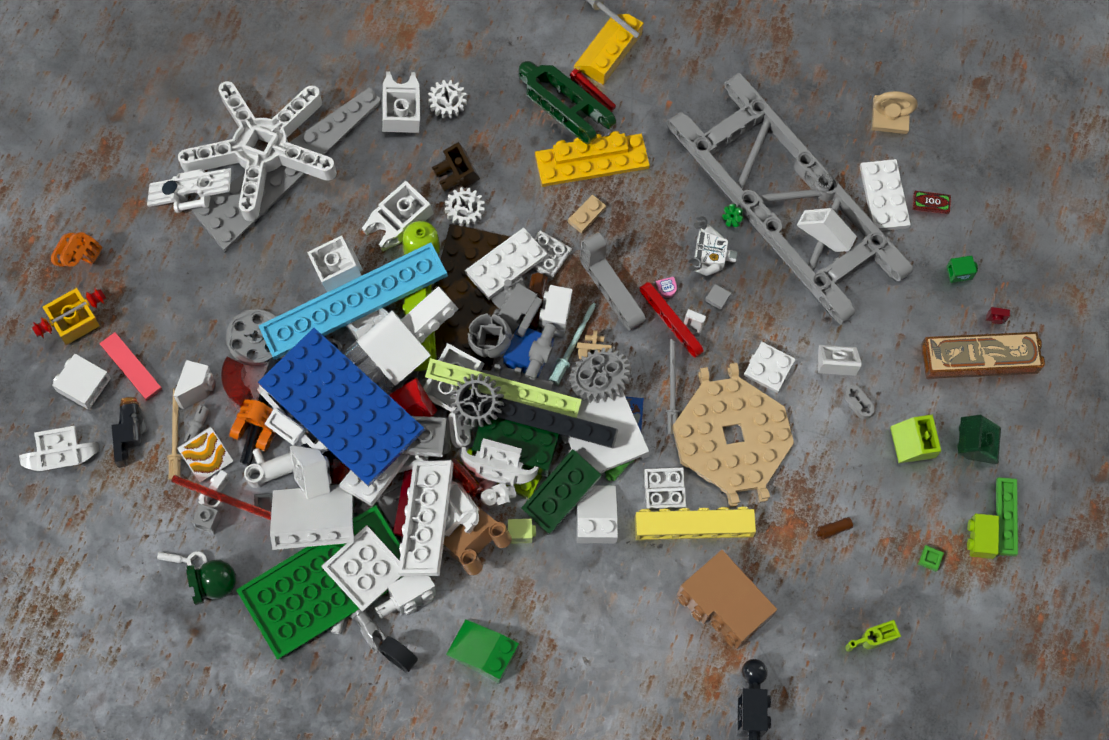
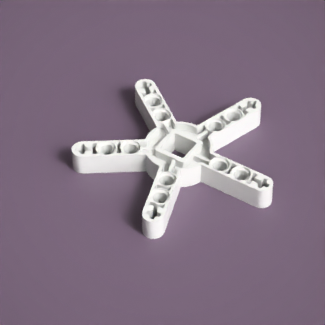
(257, 162)

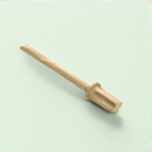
(174, 458)

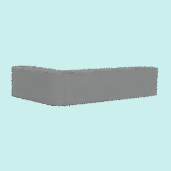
(593, 260)

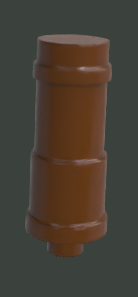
(834, 528)

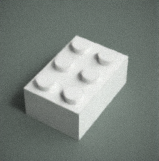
(441, 392)

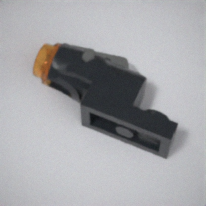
(128, 431)

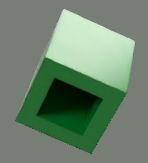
(962, 269)

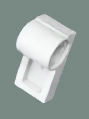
(217, 483)

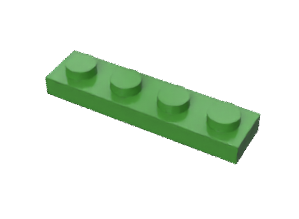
(1008, 516)

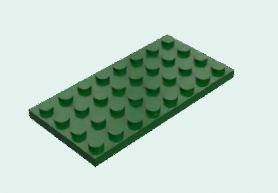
(300, 598)

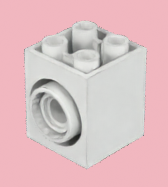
(335, 263)

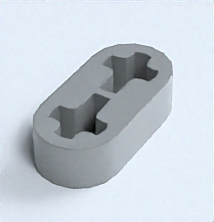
(861, 399)

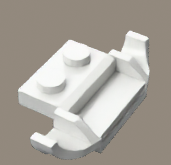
(58, 449)
(498, 463)
(461, 510)

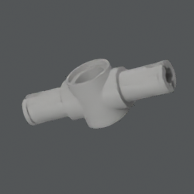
(540, 351)

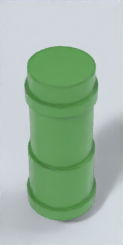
(614, 473)

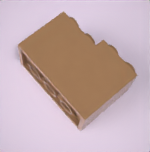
(726, 598)

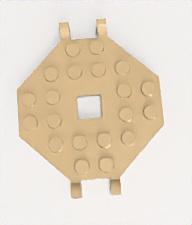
(740, 464)

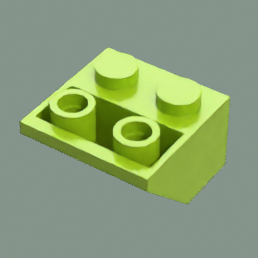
(916, 439)

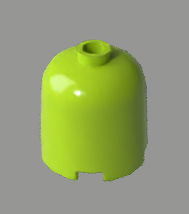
(418, 235)

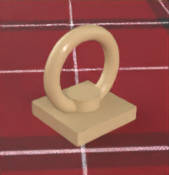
(893, 112)

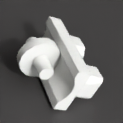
(497, 495)

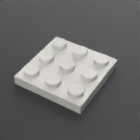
(363, 568)

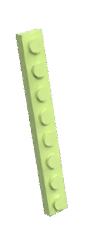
(510, 389)

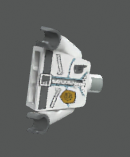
(710, 250)

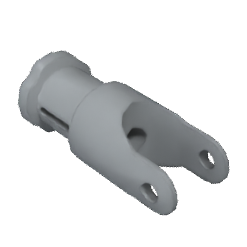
(368, 628)

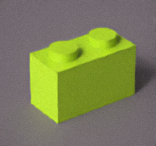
(983, 536)

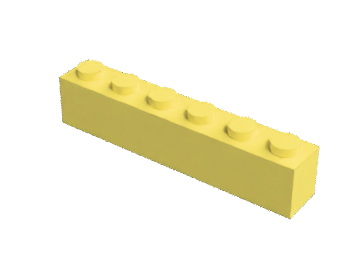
(694, 524)

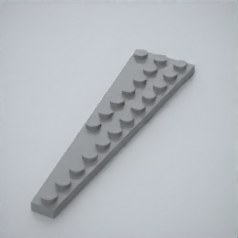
(223, 215)

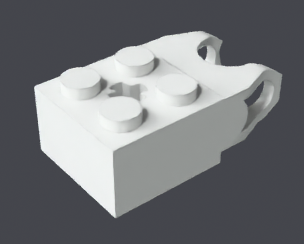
(400, 105)
(396, 213)

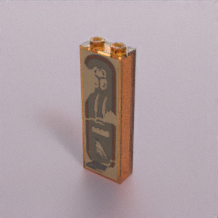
(982, 355)

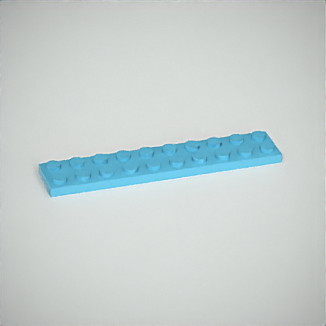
(354, 299)

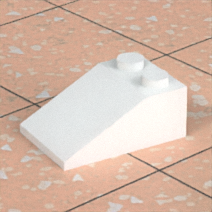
(598, 516)

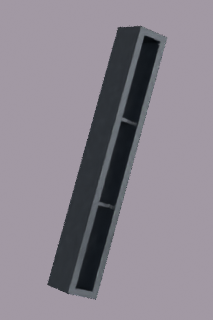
(550, 421)

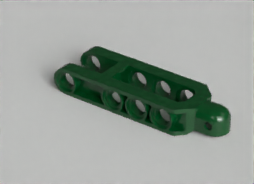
(570, 118)

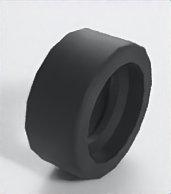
(397, 654)

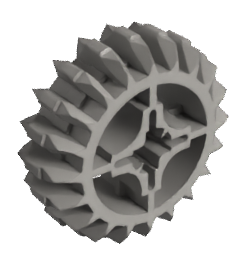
(469, 401)

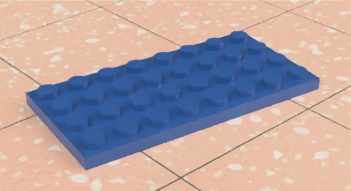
(341, 406)

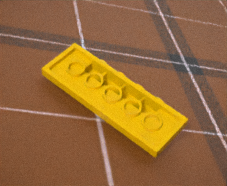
(598, 159)

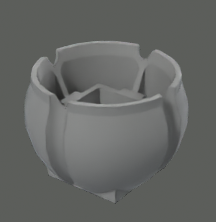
(490, 325)

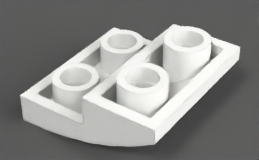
(664, 487)

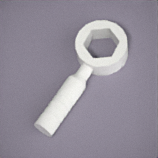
(179, 558)

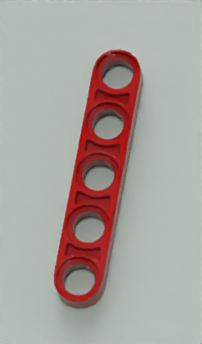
(671, 319)

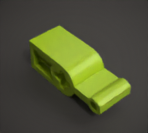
(883, 635)

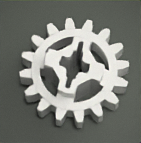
(454, 94)
(467, 200)

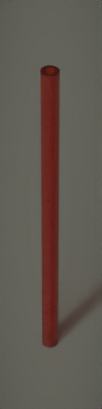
(221, 497)

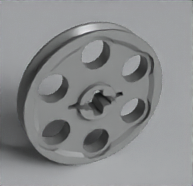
(246, 337)

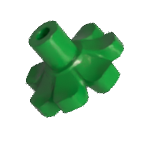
(733, 215)

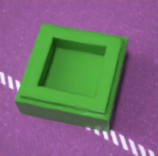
(930, 558)

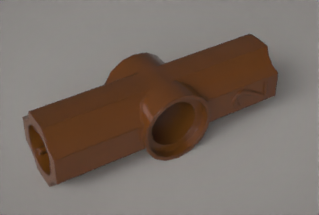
(537, 285)

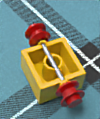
(70, 315)

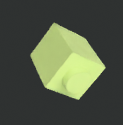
(521, 530)

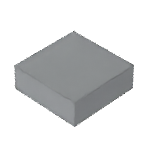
(717, 297)

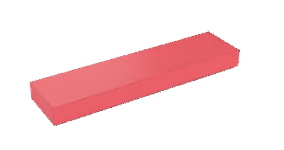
(130, 366)

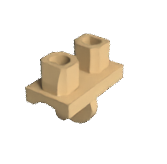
(584, 348)

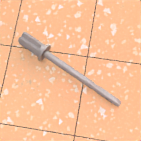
(599, 4)
(672, 414)

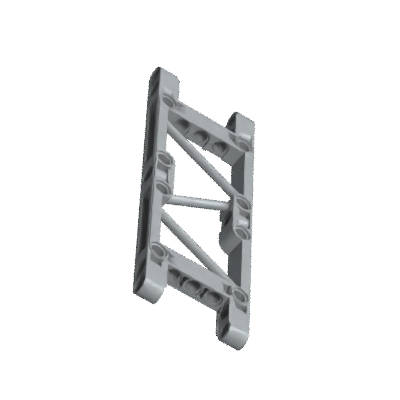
(759, 215)

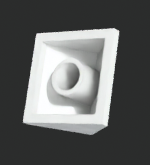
(838, 360)

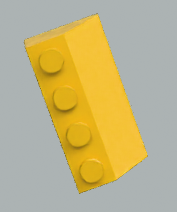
(608, 48)

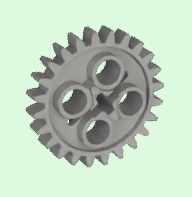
(600, 375)

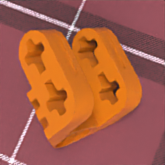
(78, 247)
(257, 414)

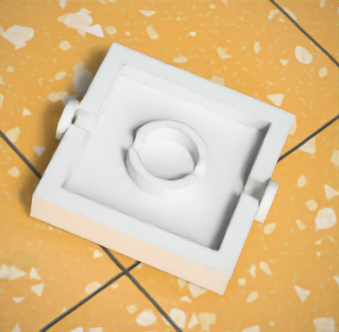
(769, 367)

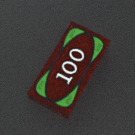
(931, 202)

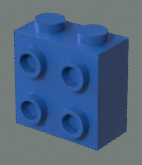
(519, 350)

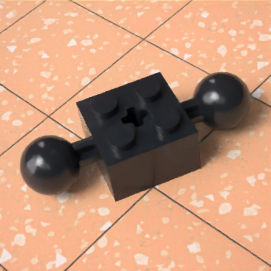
(753, 702)

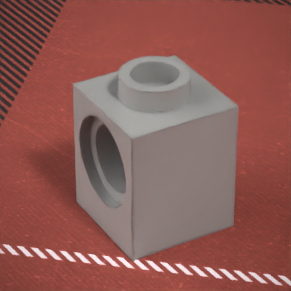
(206, 519)

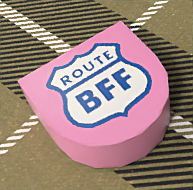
(666, 287)

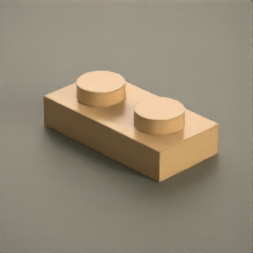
(587, 214)

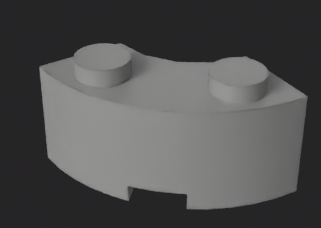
(516, 305)

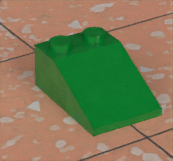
(483, 650)

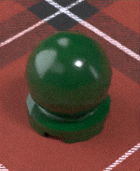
(212, 580)

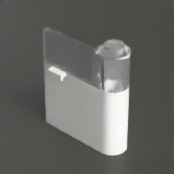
(387, 352)

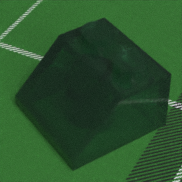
(979, 439)

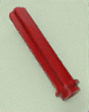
(577, 76)

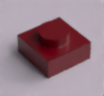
(998, 315)

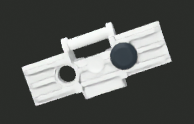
(179, 187)

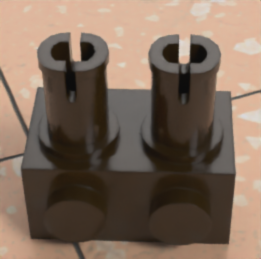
(462, 167)

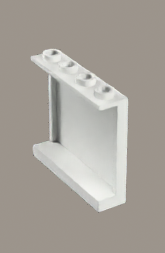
(615, 414)
(311, 521)

